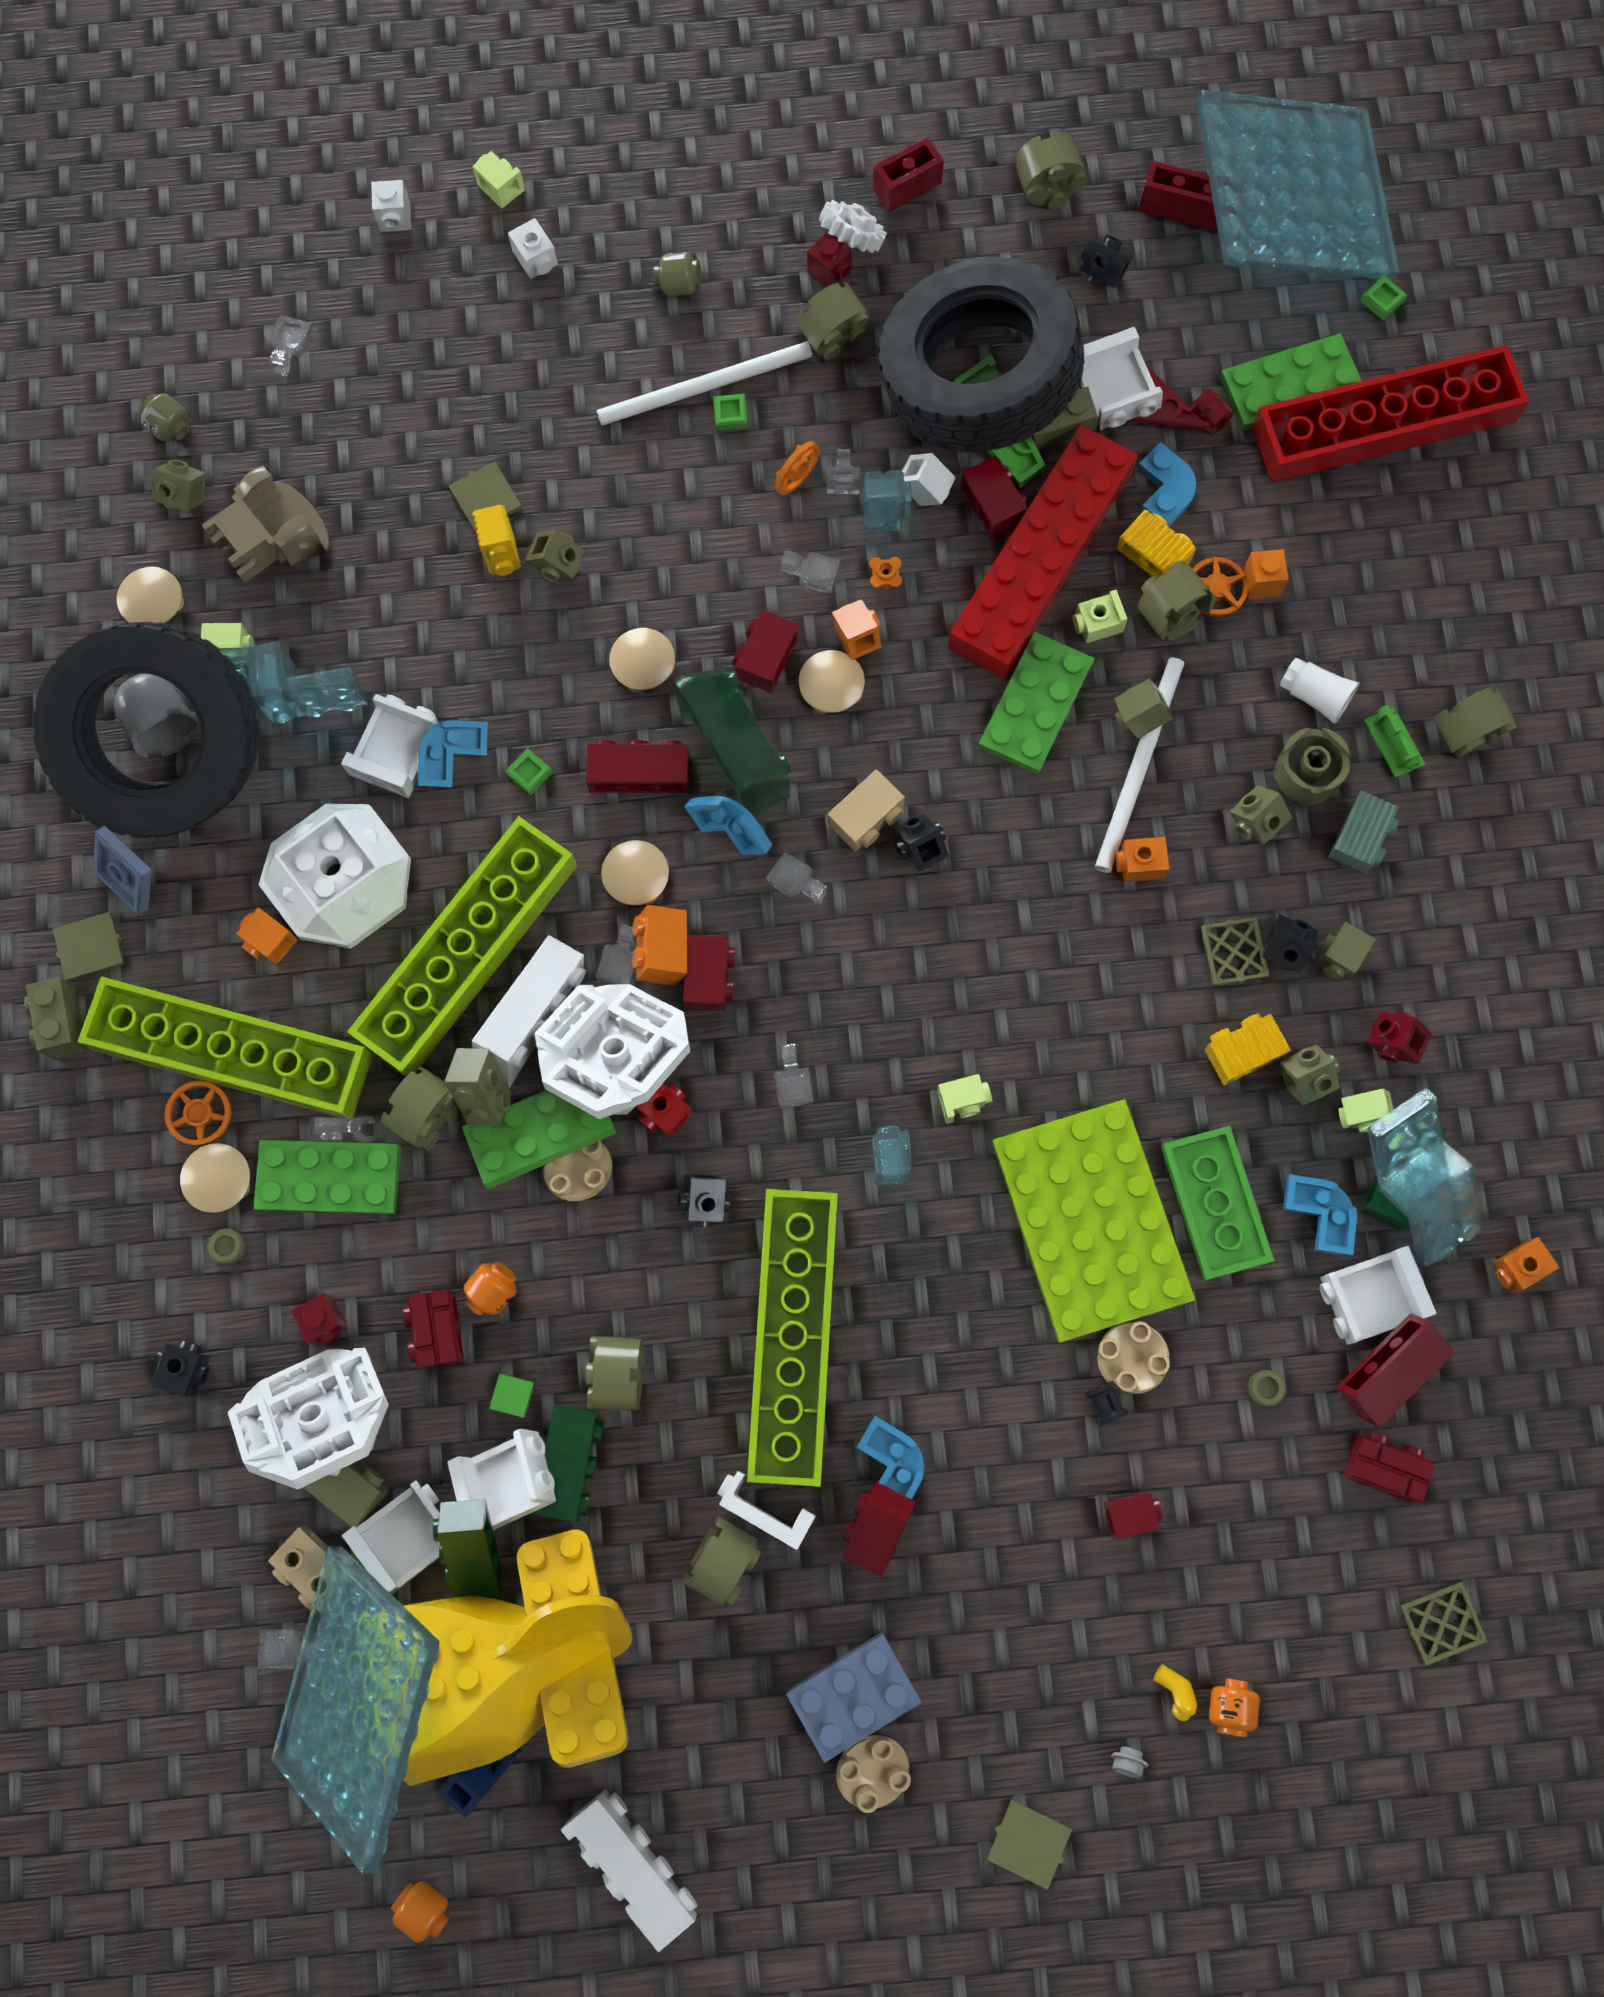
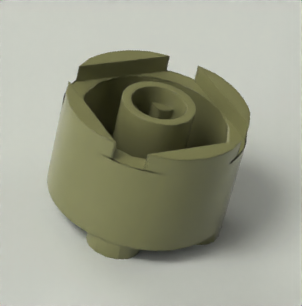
(1050, 170)
(833, 320)
(1175, 601)
(1475, 721)
(1294, 770)
(420, 1109)
(615, 1373)
(721, 1562)

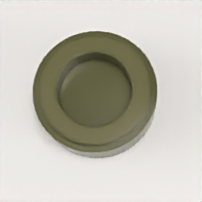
(226, 1246)
(1266, 1388)

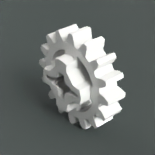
(852, 226)

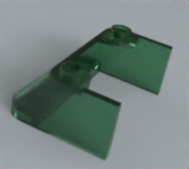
(734, 738)

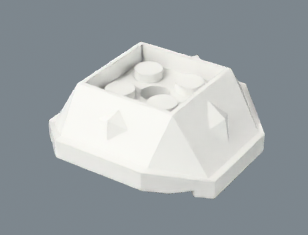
(354, 900)
(610, 1048)
(310, 1418)

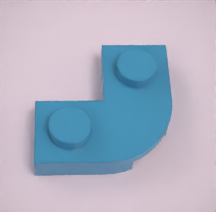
(1174, 480)
(443, 742)
(723, 813)
(1334, 1210)
(898, 1453)

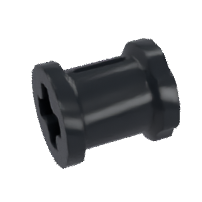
(1106, 1403)

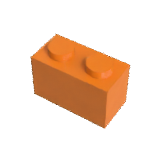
(660, 945)

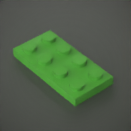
(1288, 375)
(1036, 703)
(532, 1136)
(327, 1177)
(1217, 1203)

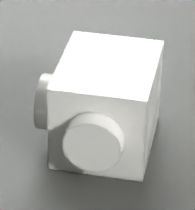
(391, 205)
(533, 248)
(928, 479)

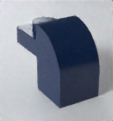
(468, 1787)

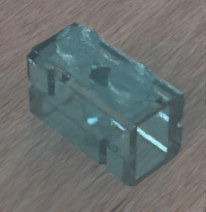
(886, 500)
(890, 1156)

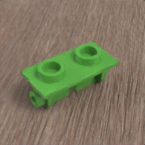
(1394, 741)

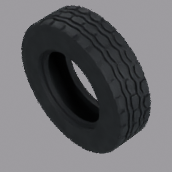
(971, 297)
(70, 744)

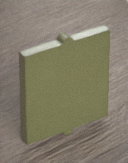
(482, 490)
(88, 946)
(1029, 1844)

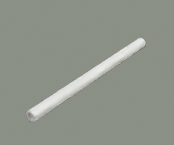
(704, 383)
(1136, 775)

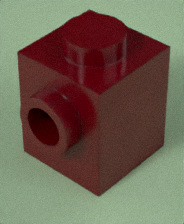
(829, 260)
(320, 1320)
(1133, 1515)

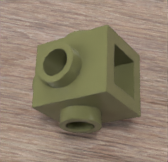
(178, 485)
(555, 555)
(1260, 815)
(1310, 1074)

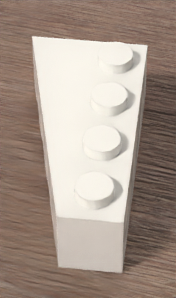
(528, 1004)
(632, 1869)

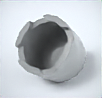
(153, 715)

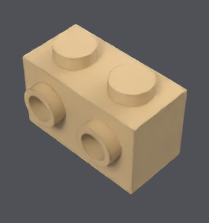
(866, 811)
(300, 1563)

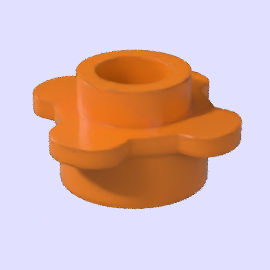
(881, 580)

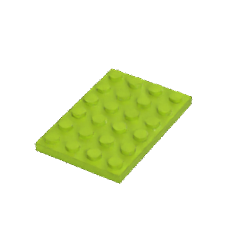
(1092, 1221)

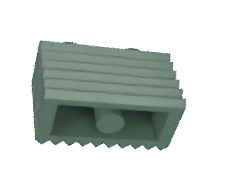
(1363, 832)

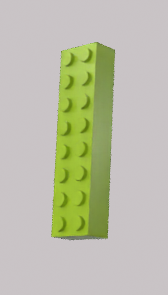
(463, 947)
(226, 1048)
(792, 1338)

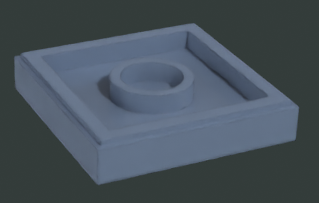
(122, 870)

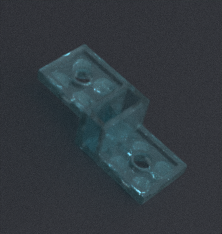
(284, 694)
(1425, 1177)

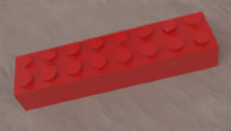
(1389, 413)
(1042, 552)

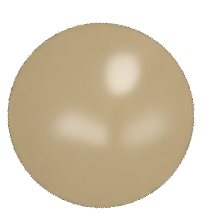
(149, 596)
(642, 659)
(831, 681)
(635, 873)
(579, 1173)
(215, 1178)
(1133, 1357)
(873, 1772)

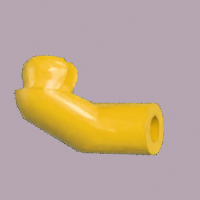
(1182, 1691)

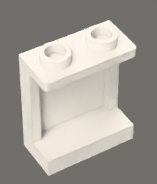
(1119, 379)
(390, 746)
(1376, 1295)
(508, 1476)
(790, 1535)
(398, 1538)

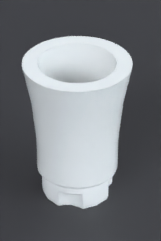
(1319, 688)

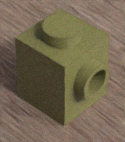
(1142, 709)
(1344, 951)

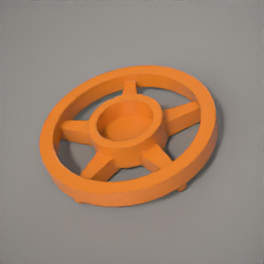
(797, 467)
(1221, 584)
(198, 1113)

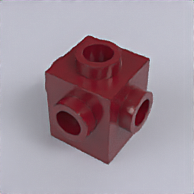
(1399, 1037)

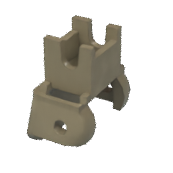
(268, 525)

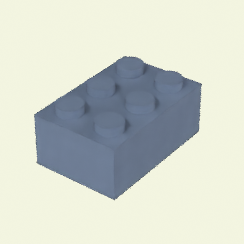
(853, 1697)

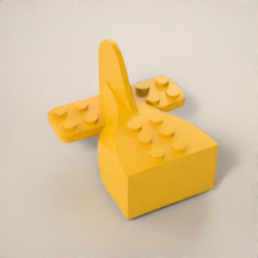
(524, 1667)

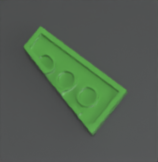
(1022, 457)

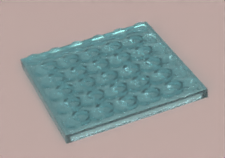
(1296, 186)
(355, 1707)

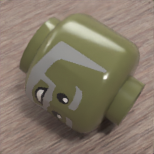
(678, 274)
(164, 417)

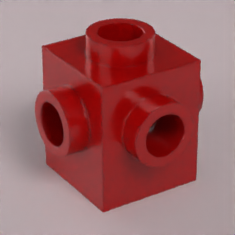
(669, 1119)

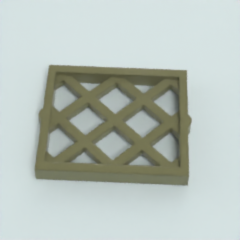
(1240, 977)
(1454, 1649)

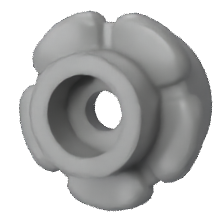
(1129, 1762)

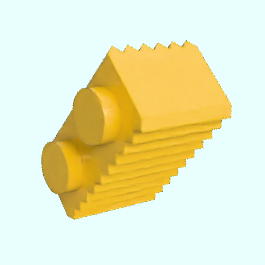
(496, 540)
(1154, 544)
(1246, 1048)

